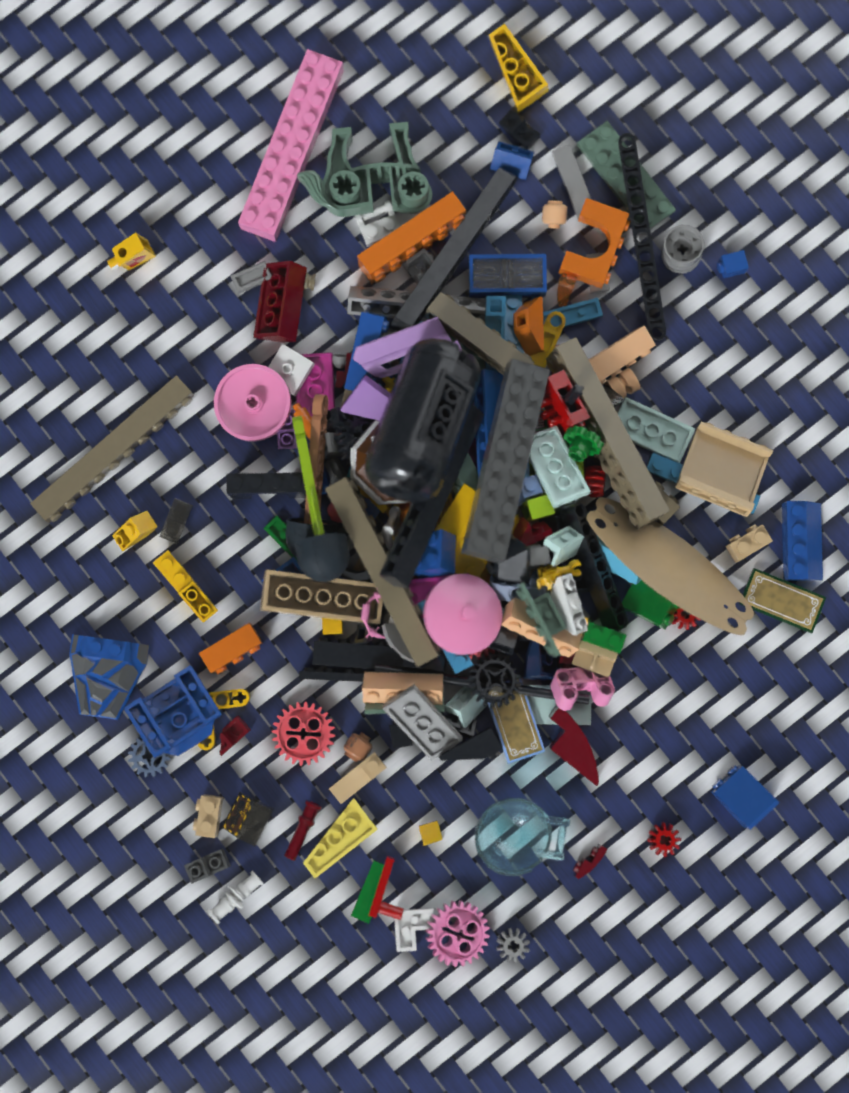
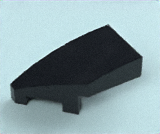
(468, 731)

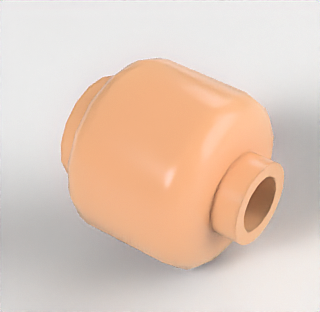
(554, 214)

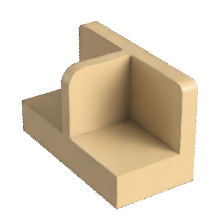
(594, 658)

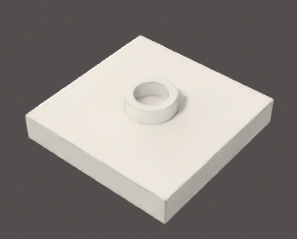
(291, 367)

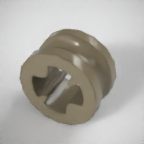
(309, 281)

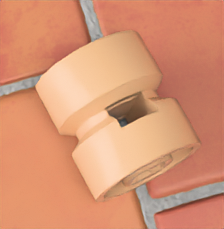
(624, 383)

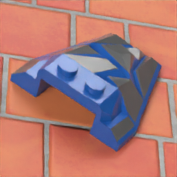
(105, 673)

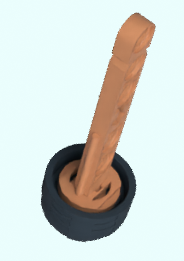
(302, 528)

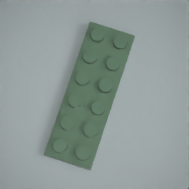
(603, 153)

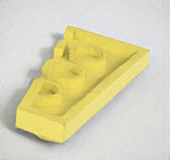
(343, 836)

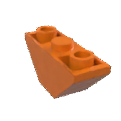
(529, 326)

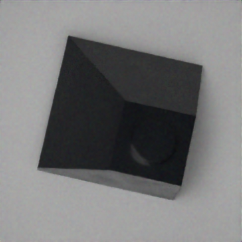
(516, 564)

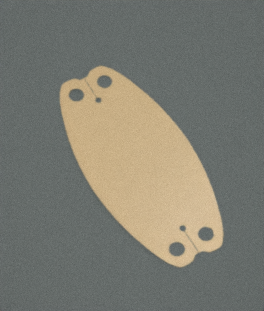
(671, 567)

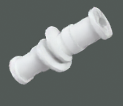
(235, 897)

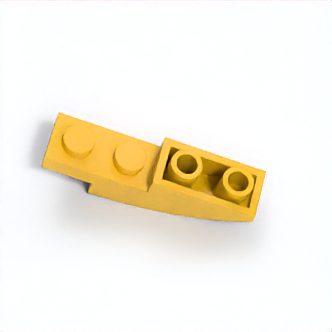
(185, 586)

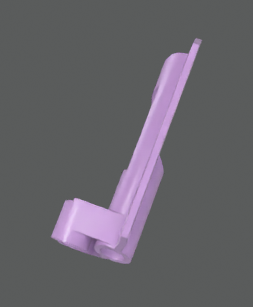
(395, 345)

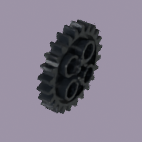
(351, 433)

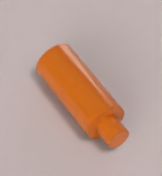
(299, 411)

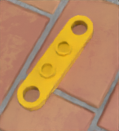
(551, 336)

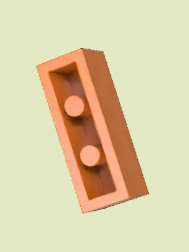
(231, 649)

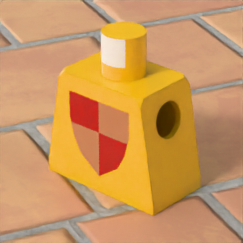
(131, 253)

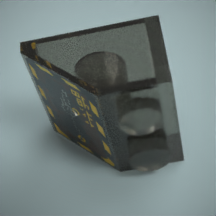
(248, 819)

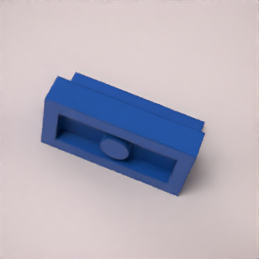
(512, 159)

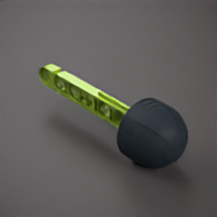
(323, 555)

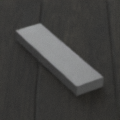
(571, 177)

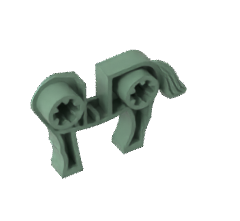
(348, 190)

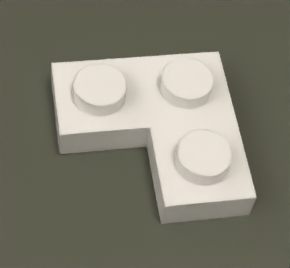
(405, 928)

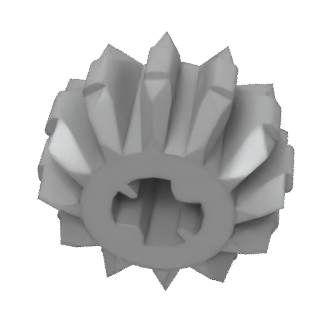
(508, 950)

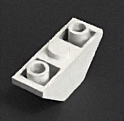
(568, 604)

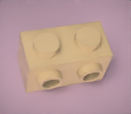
(749, 543)
(208, 816)

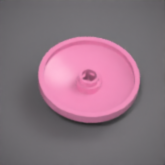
(252, 402)
(462, 614)

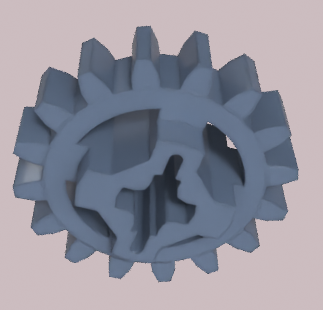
(151, 764)

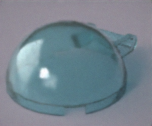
(517, 835)

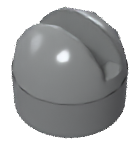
(339, 360)

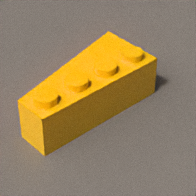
(519, 72)

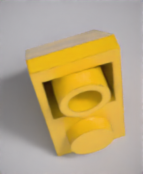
(134, 530)

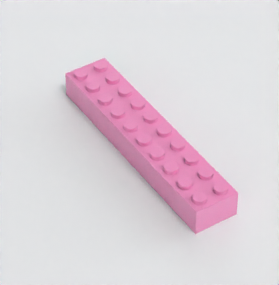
(291, 145)

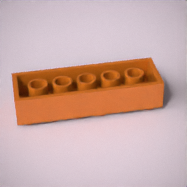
(411, 238)

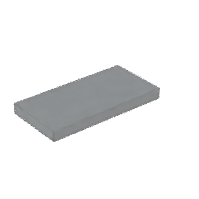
(422, 722)

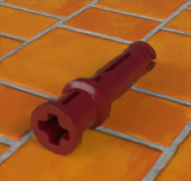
(306, 821)

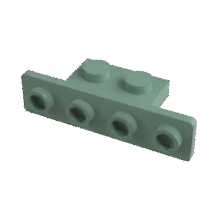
(545, 616)

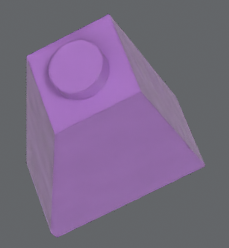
(367, 400)

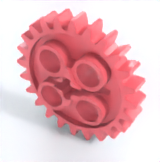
(302, 751)

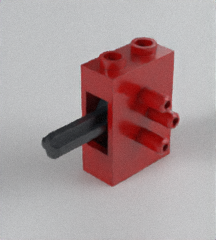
(563, 403)

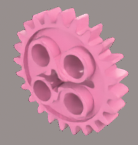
(464, 916)

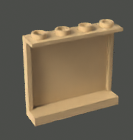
(723, 468)

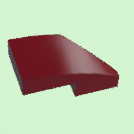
(341, 376)
(232, 734)

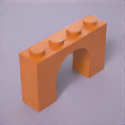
(612, 223)

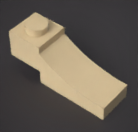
(357, 778)

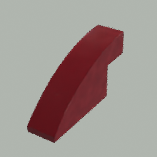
(573, 745)

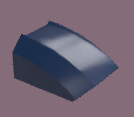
(539, 664)

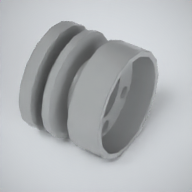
(685, 239)

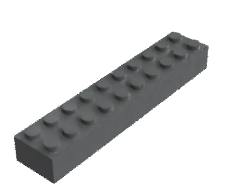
(505, 461)

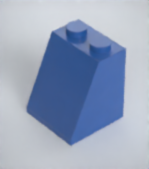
(744, 796)

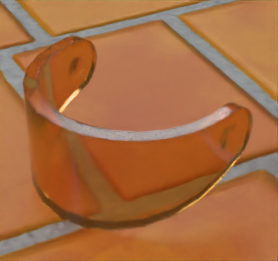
(565, 288)

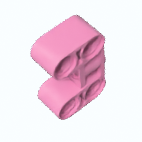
(571, 680)

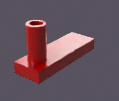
(377, 904)

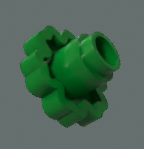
(582, 443)

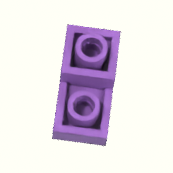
(286, 435)

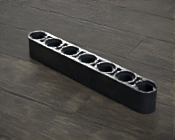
(595, 569)

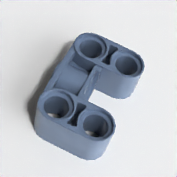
(507, 591)

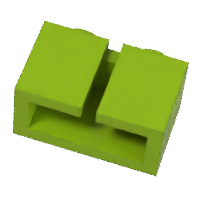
(537, 508)

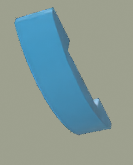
(495, 317)

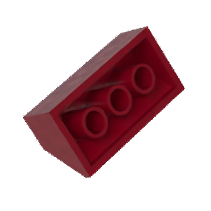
(280, 302)

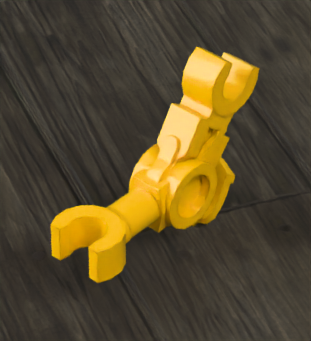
(548, 574)

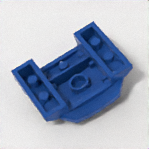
(175, 715)

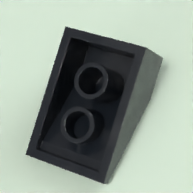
(477, 747)

